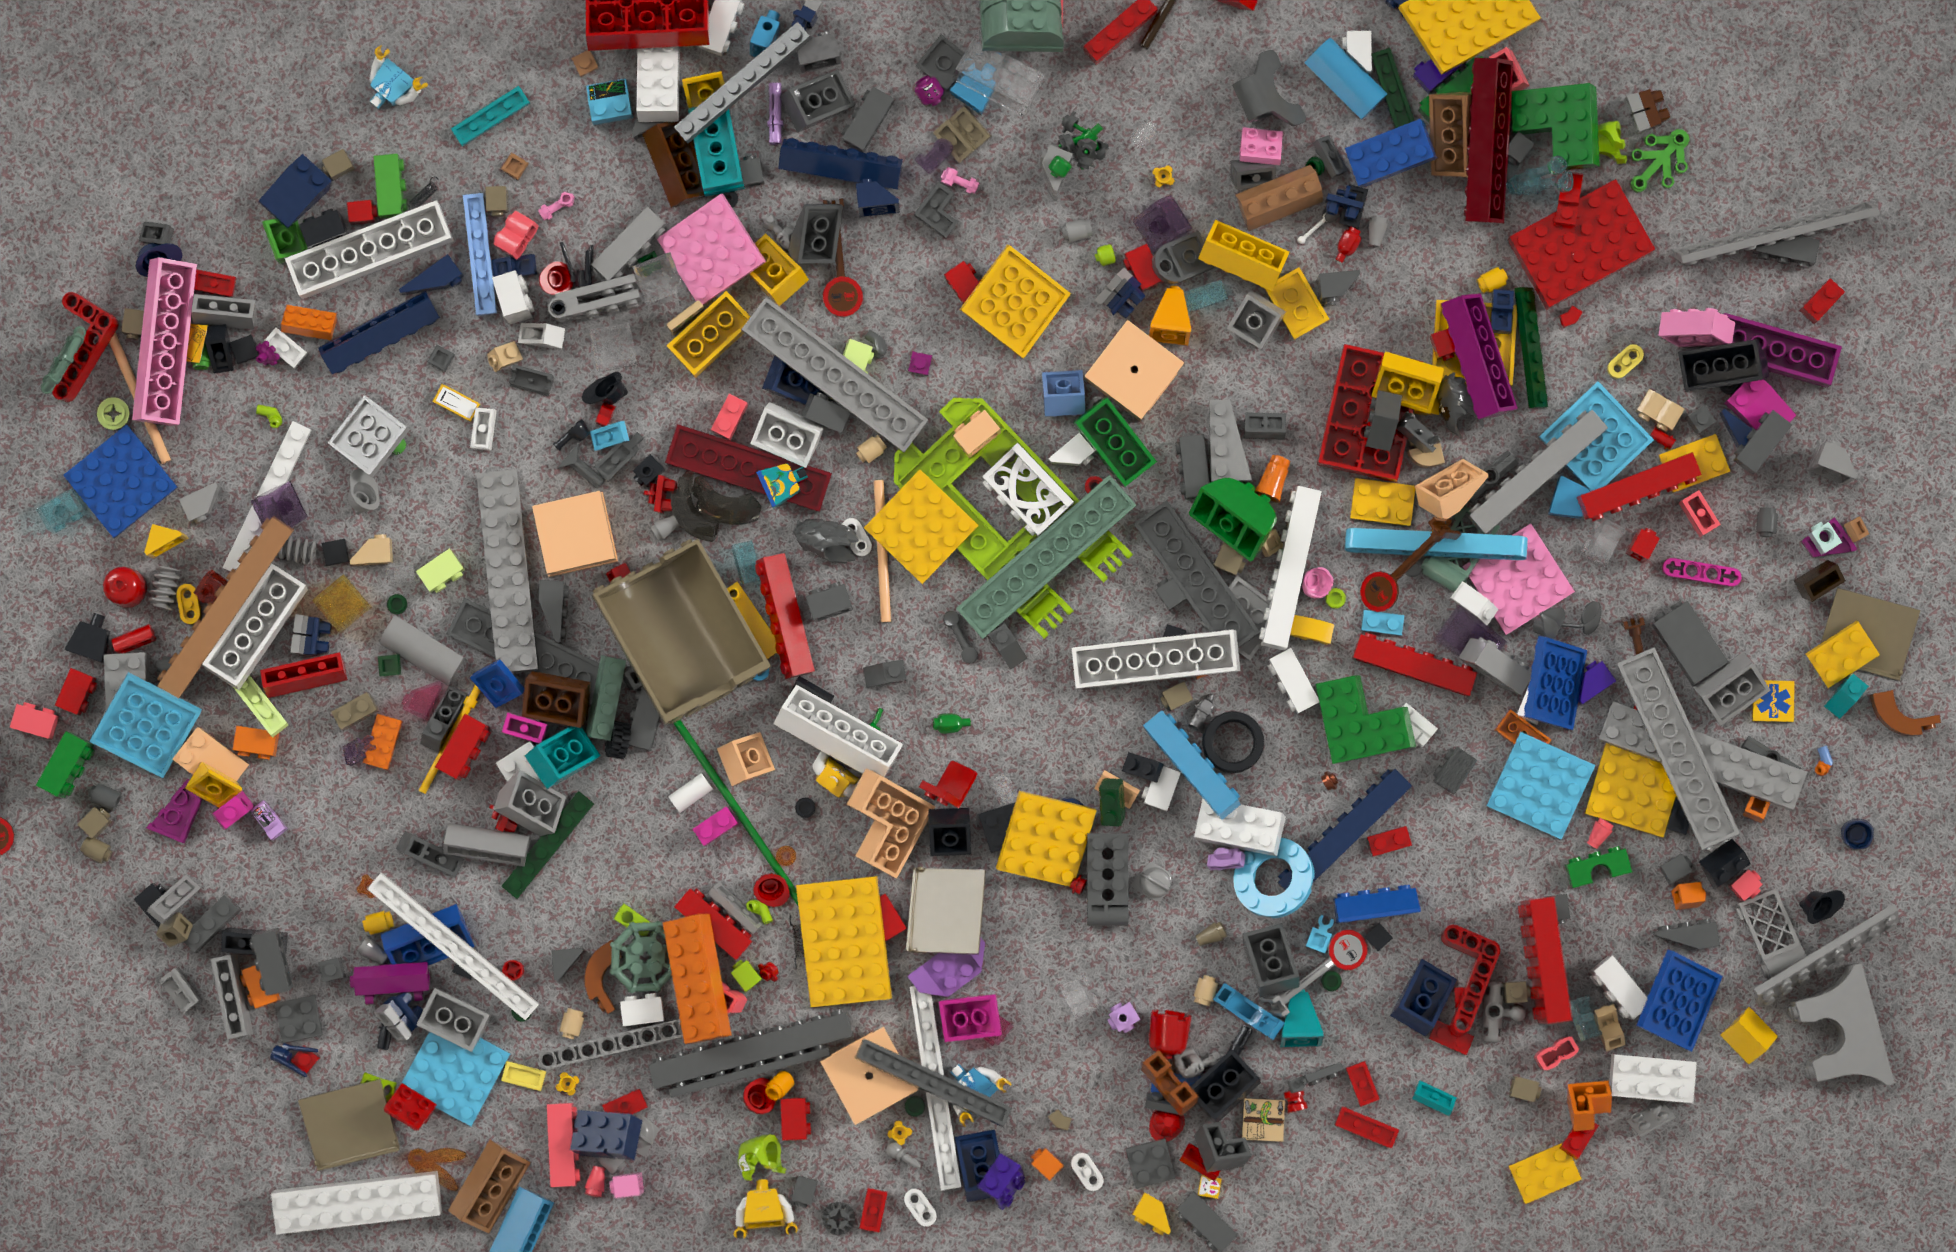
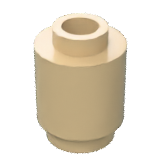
(871, 449)
(1205, 990)
(571, 1023)

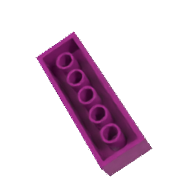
(1791, 352)
(1479, 356)

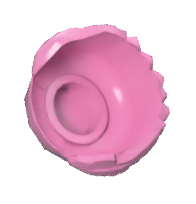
(1317, 582)

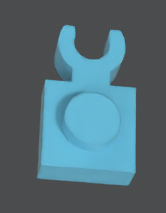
(1319, 937)

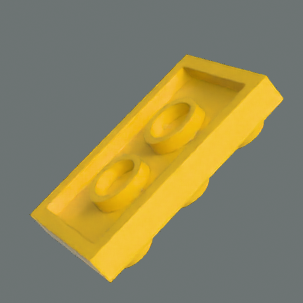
(1299, 301)
(1708, 457)
(1382, 502)
(1842, 654)
(1544, 1173)

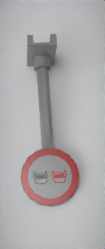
(1345, 951)

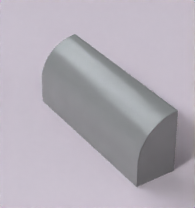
(421, 650)
(486, 844)

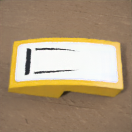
(455, 402)

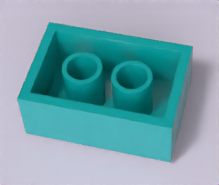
(562, 756)

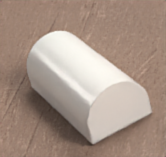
(483, 429)
(690, 792)

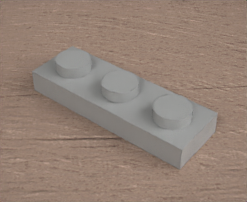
(173, 899)
(735, 908)

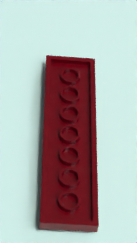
(739, 463)

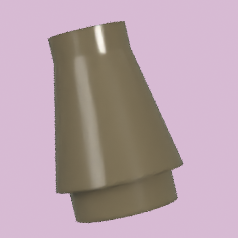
(1212, 934)

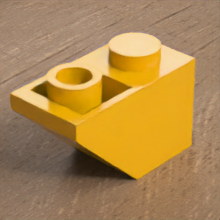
(1153, 1212)

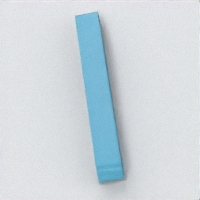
(1406, 542)

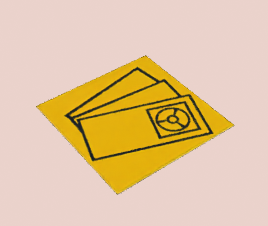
(196, 342)

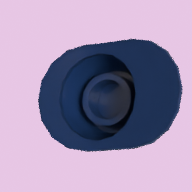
(153, 251)

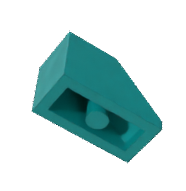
(1846, 695)

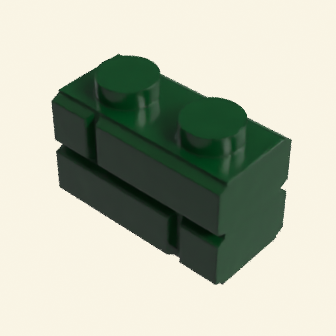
(1112, 802)

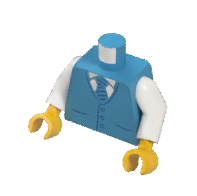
(981, 1080)

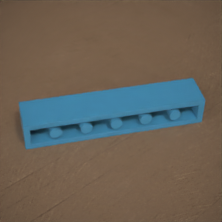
(1191, 764)

